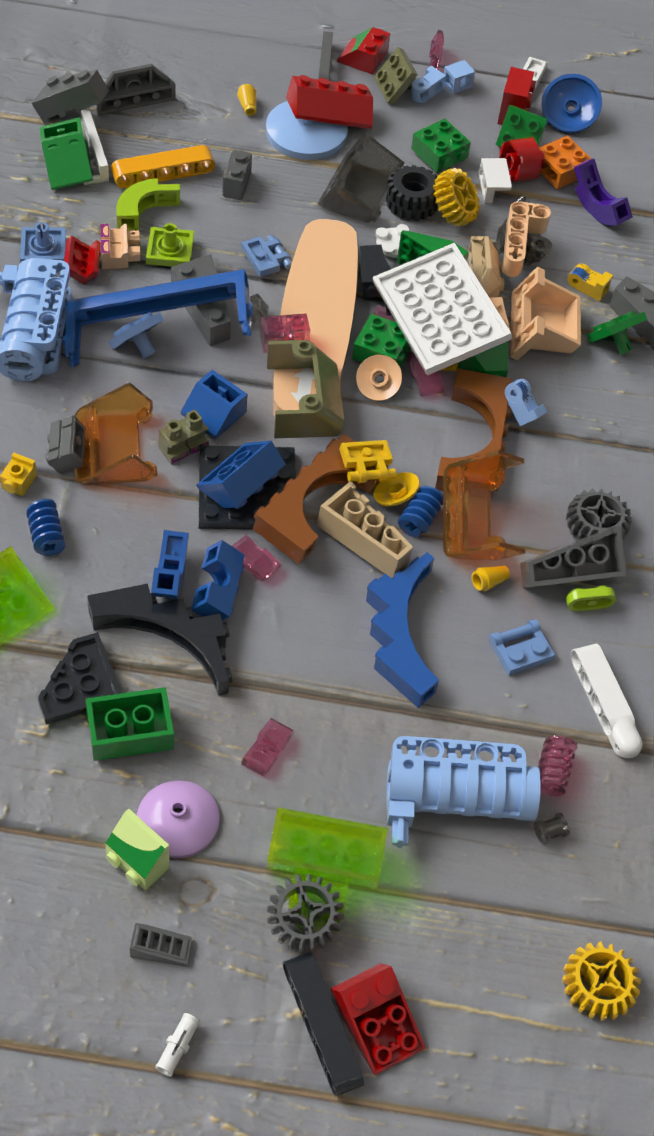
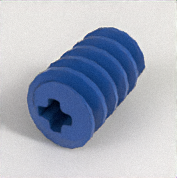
(421, 511)
(45, 527)

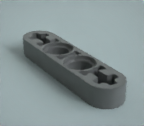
(325, 55)

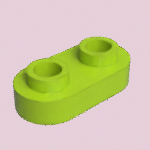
(590, 599)

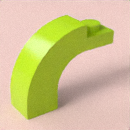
(142, 197)

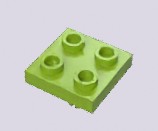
(169, 246)

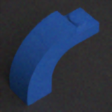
(171, 569)

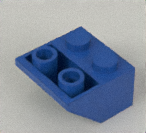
(216, 402)

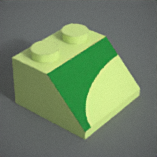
(137, 851)

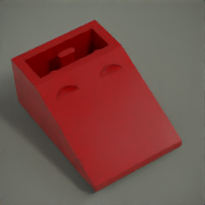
(378, 1017)

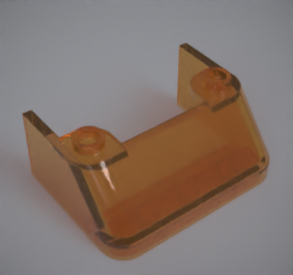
(468, 507)

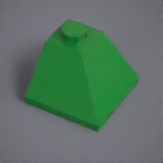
(492, 361)

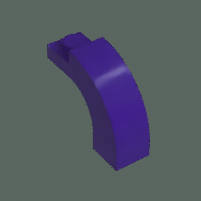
(596, 199)

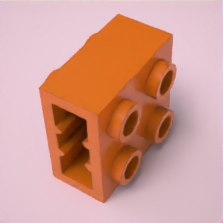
(560, 161)

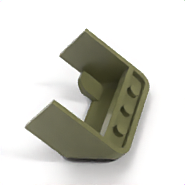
(318, 413)

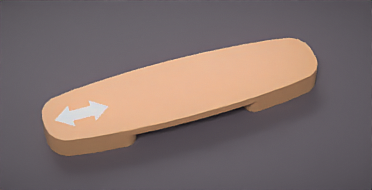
(324, 287)

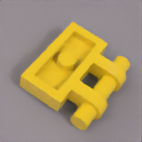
(366, 454)

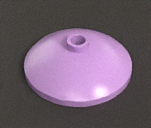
(184, 831)

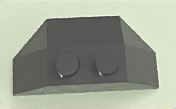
(136, 88)

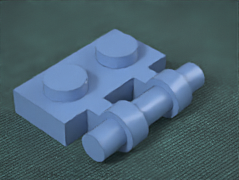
(261, 257)

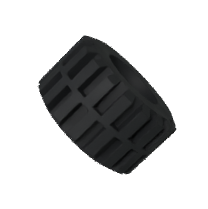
(411, 193)

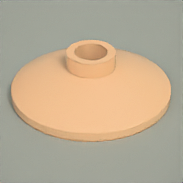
(376, 366)

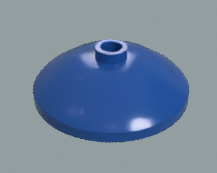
(572, 91)

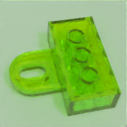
(326, 848)

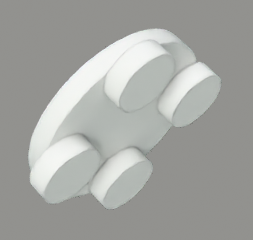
(390, 239)

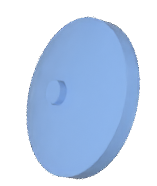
(302, 137)

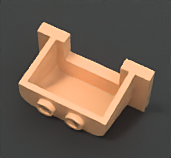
(544, 317)

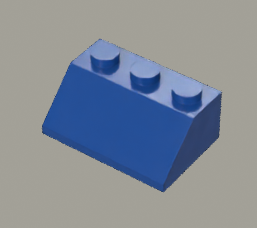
(242, 474)

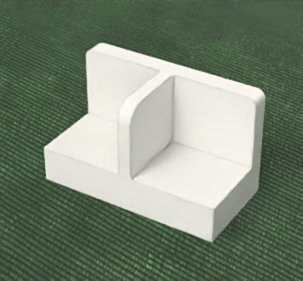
(493, 177)

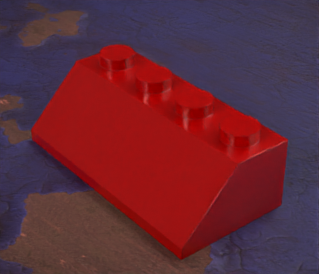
(330, 101)

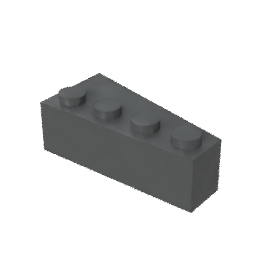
(211, 317)
(582, 560)

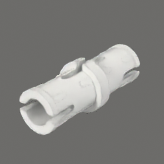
(168, 1061)

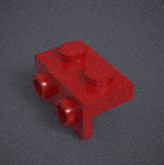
(82, 259)

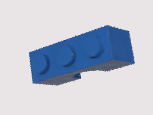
(224, 566)

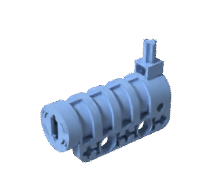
(34, 317)
(458, 784)

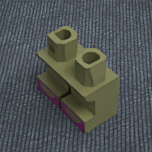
(183, 437)

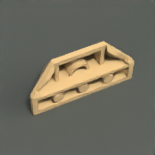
(486, 265)

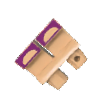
(118, 247)

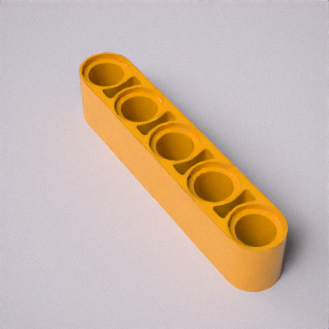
(163, 165)

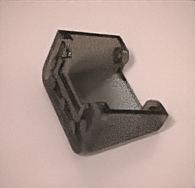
(361, 180)

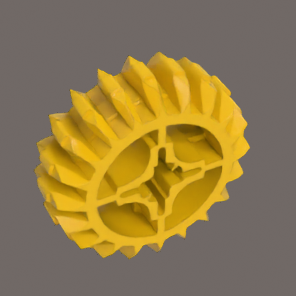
(456, 197)
(622, 996)

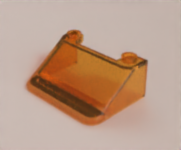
(113, 438)

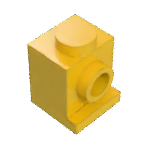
(18, 474)

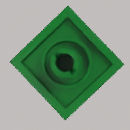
(521, 124)
(617, 328)

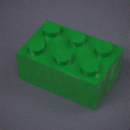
(130, 724)

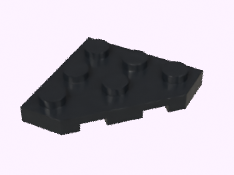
(80, 675)

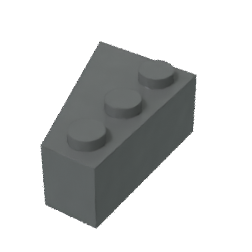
(69, 92)

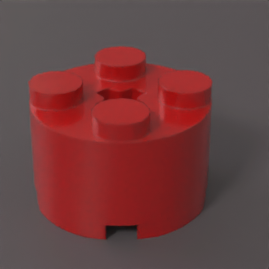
(522, 158)

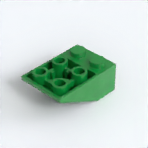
(66, 153)
(416, 245)

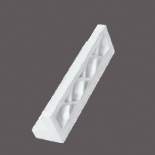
(99, 162)

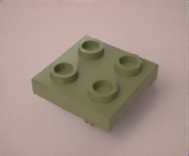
(395, 76)

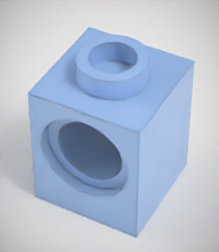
(459, 76)

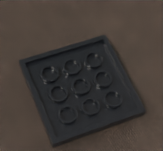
(214, 515)

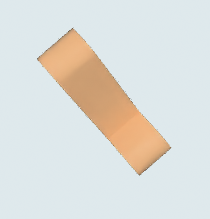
(522, 219)

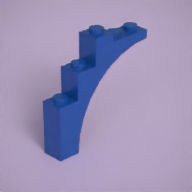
(397, 657)

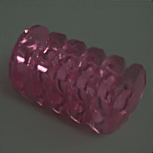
(555, 764)

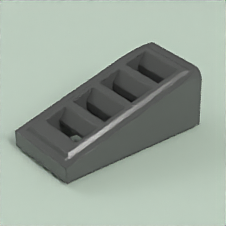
(162, 935)

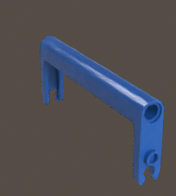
(155, 299)

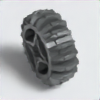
(585, 507)
(300, 888)

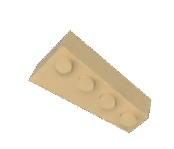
(364, 531)

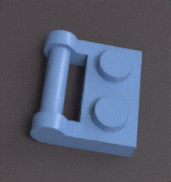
(524, 654)

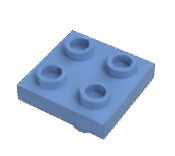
(43, 242)
(137, 332)

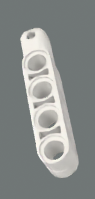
(607, 700)

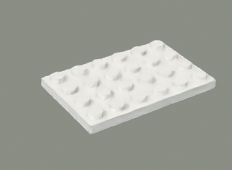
(441, 308)

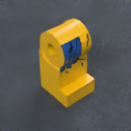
(589, 281)

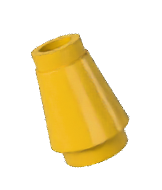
(247, 96)
(489, 577)

